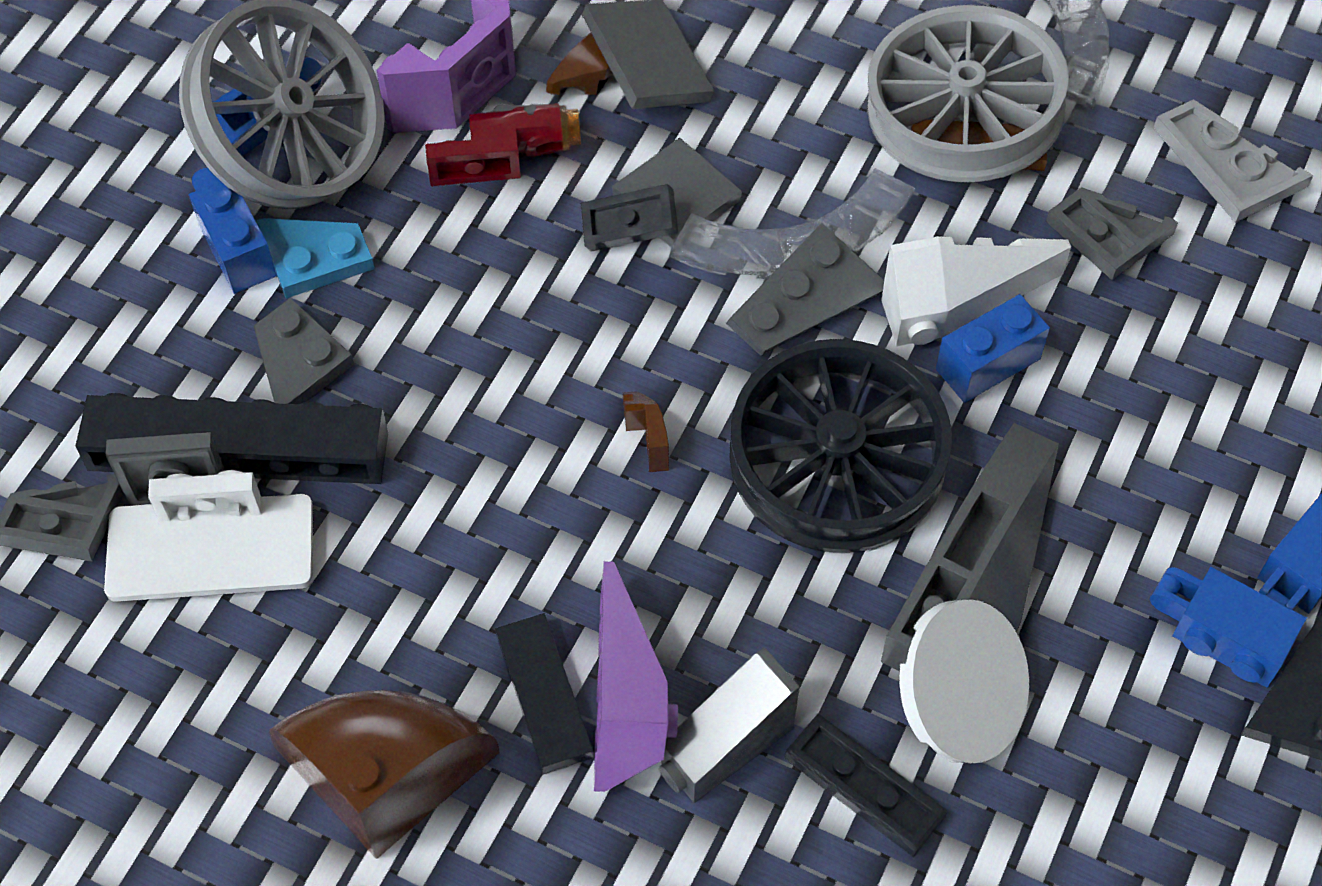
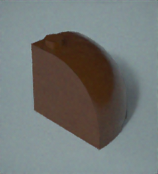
(383, 758)

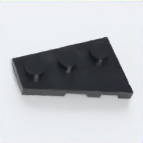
(1293, 707)

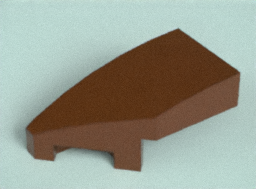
(580, 69)
(645, 414)

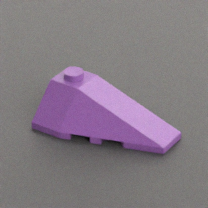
(630, 691)

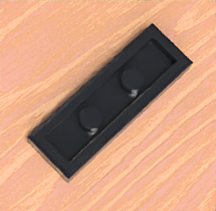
(544, 693)
(865, 784)

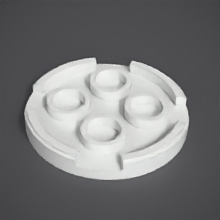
(965, 681)

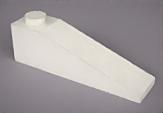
(943, 286)

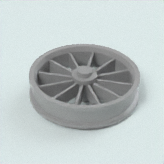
(967, 92)
(282, 103)

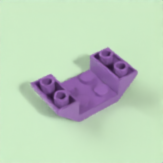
(445, 91)

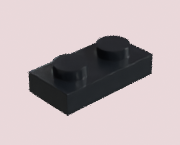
(629, 217)

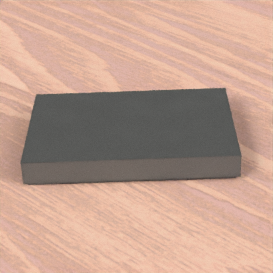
(647, 53)

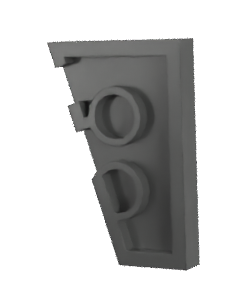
(807, 289)

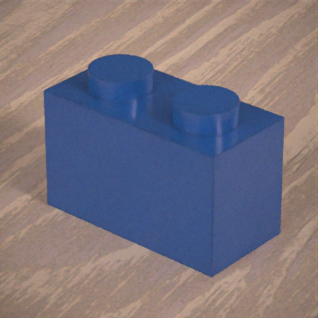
(992, 348)

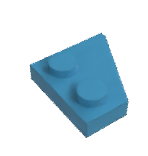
(314, 252)

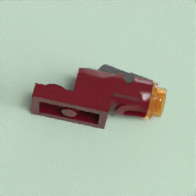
(500, 140)

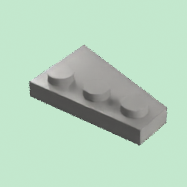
(1226, 164)

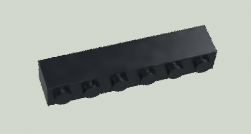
(254, 436)

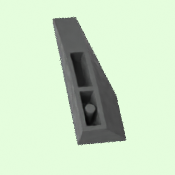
(988, 543)

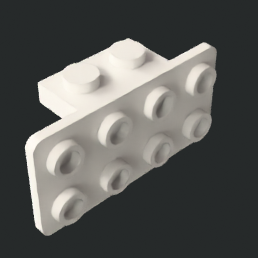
(208, 540)

